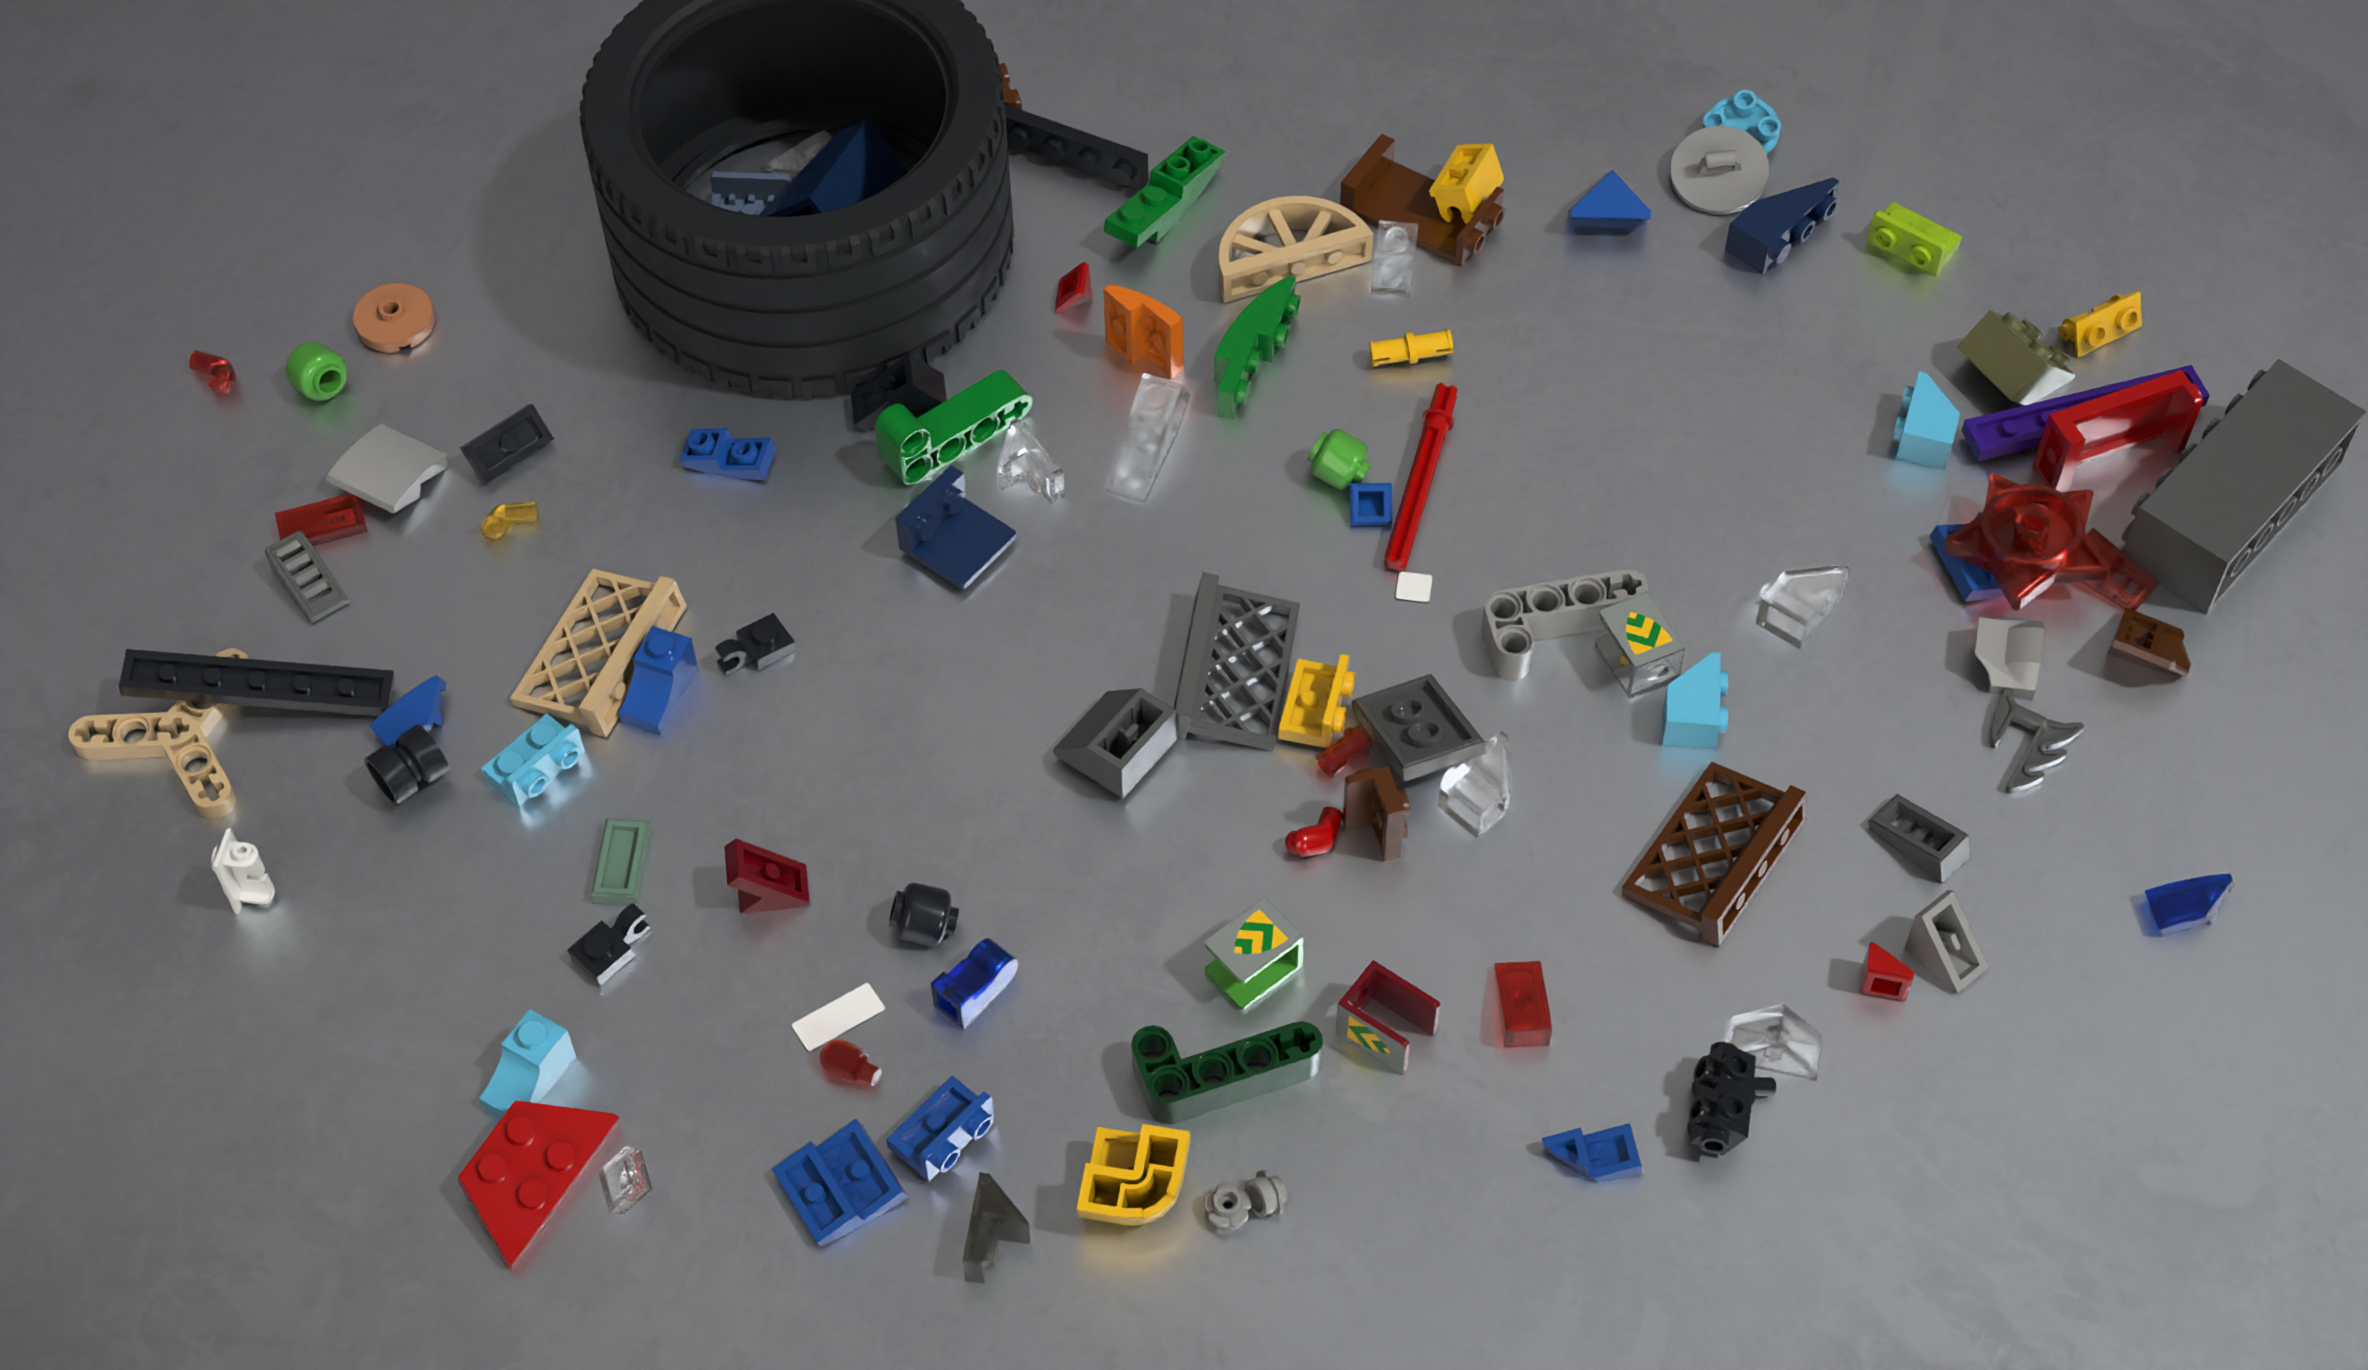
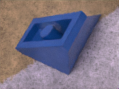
(1610, 201)

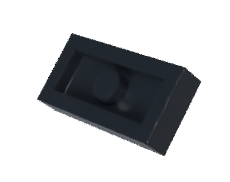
(506, 443)

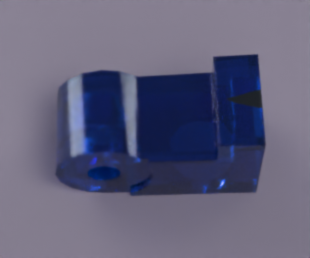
(973, 982)

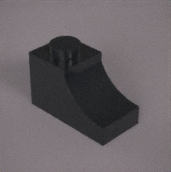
(904, 383)

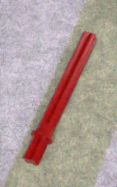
(1436, 424)

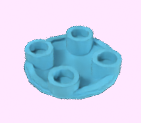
(1748, 114)

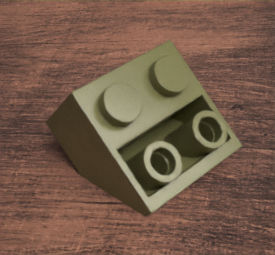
(2015, 357)

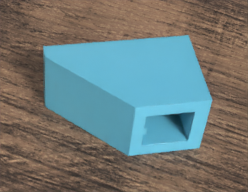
(1929, 425)
(1693, 707)

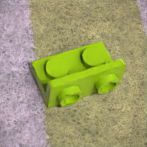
(1913, 238)

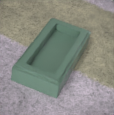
(621, 862)

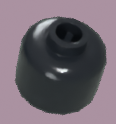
(923, 914)

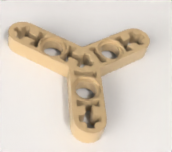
(180, 751)

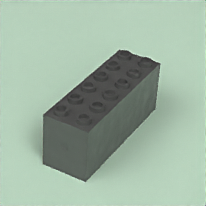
(2241, 484)

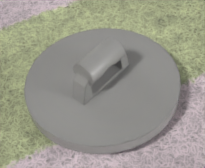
(1719, 170)

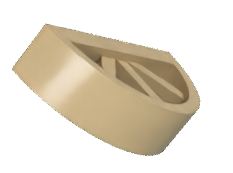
(1345, 244)

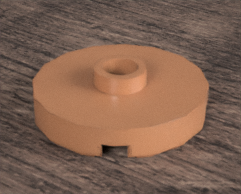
(393, 317)

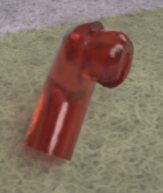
(219, 367)

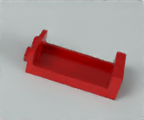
(2116, 422)

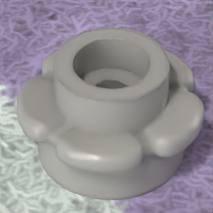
(1266, 1194)
(1227, 1218)

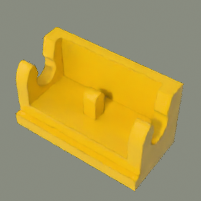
(1467, 180)

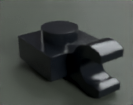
(759, 643)
(607, 949)

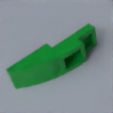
(1168, 196)
(1251, 340)

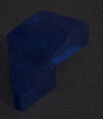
(2188, 902)

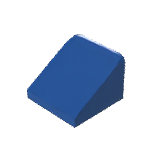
(1370, 504)

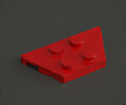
(530, 1168)

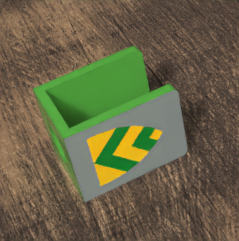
(1254, 953)

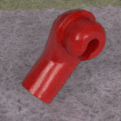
(1316, 838)

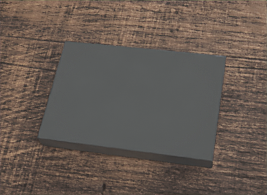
(1418, 727)

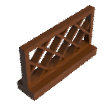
(1745, 874)

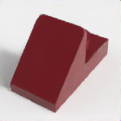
(765, 878)

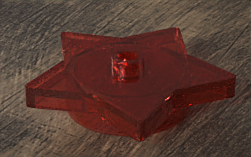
(2030, 539)

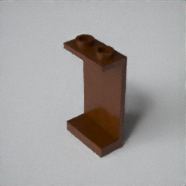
(1391, 192)

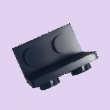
(951, 532)

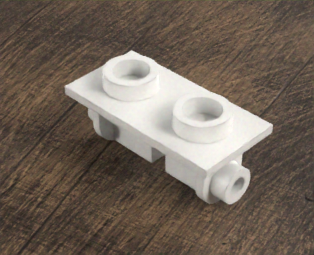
(241, 872)

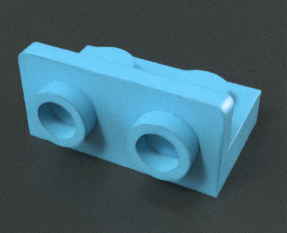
(534, 759)

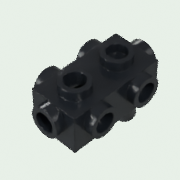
(1724, 1098)

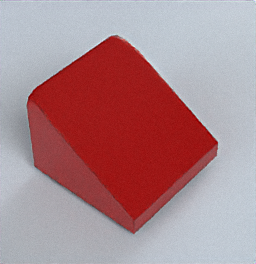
(1885, 974)

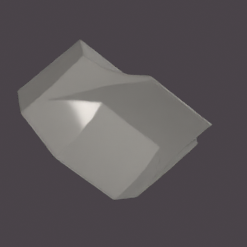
(2011, 654)

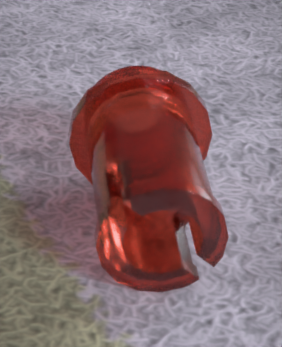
(1344, 751)

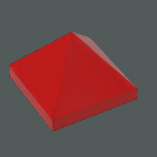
(1074, 288)

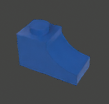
(659, 679)

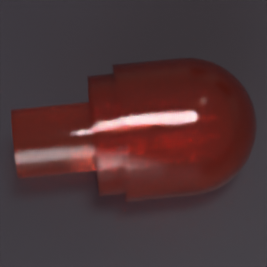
(848, 1062)

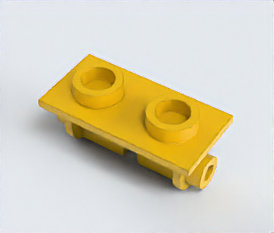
(2104, 324)

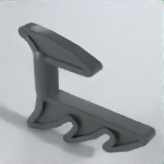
(2040, 751)

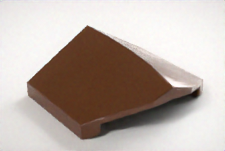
(2150, 643)

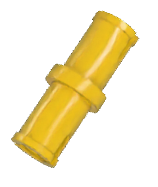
(1411, 347)

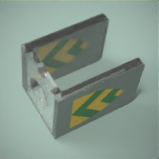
(1640, 645)

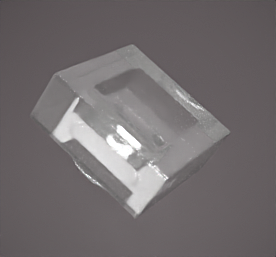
(625, 1180)

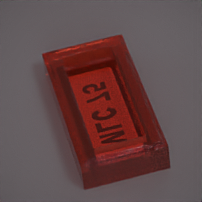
(324, 520)

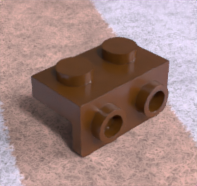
(1376, 802)

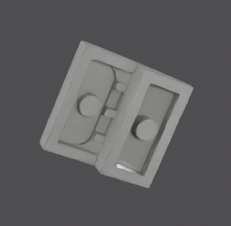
(387, 468)

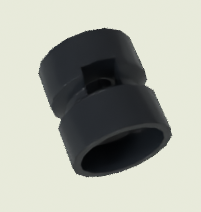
(412, 761)

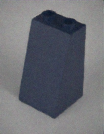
(842, 173)

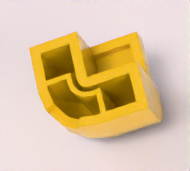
(1133, 1175)

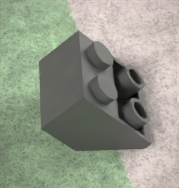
(1120, 739)

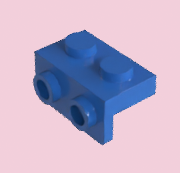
(942, 1128)

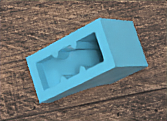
(529, 1064)

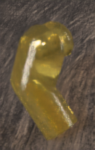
(506, 517)

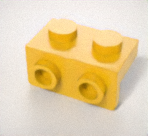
(1315, 702)

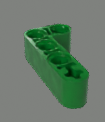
(953, 428)

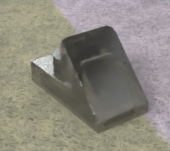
(991, 1220)

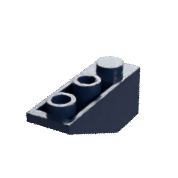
(1776, 223)

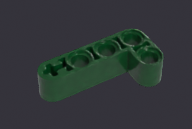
(1295, 1043)

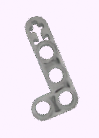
(1549, 610)

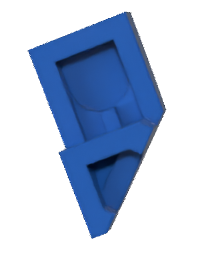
(415, 707)
(1598, 1155)

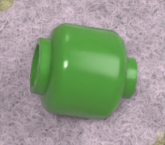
(316, 371)
(1339, 459)

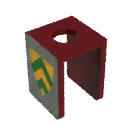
(1396, 995)

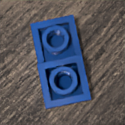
(720, 454)

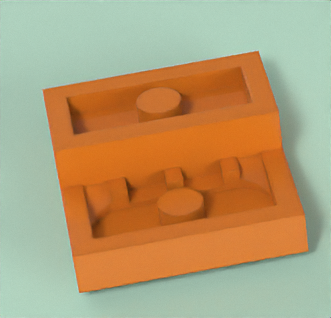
(1143, 327)

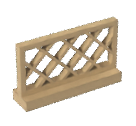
(610, 685)

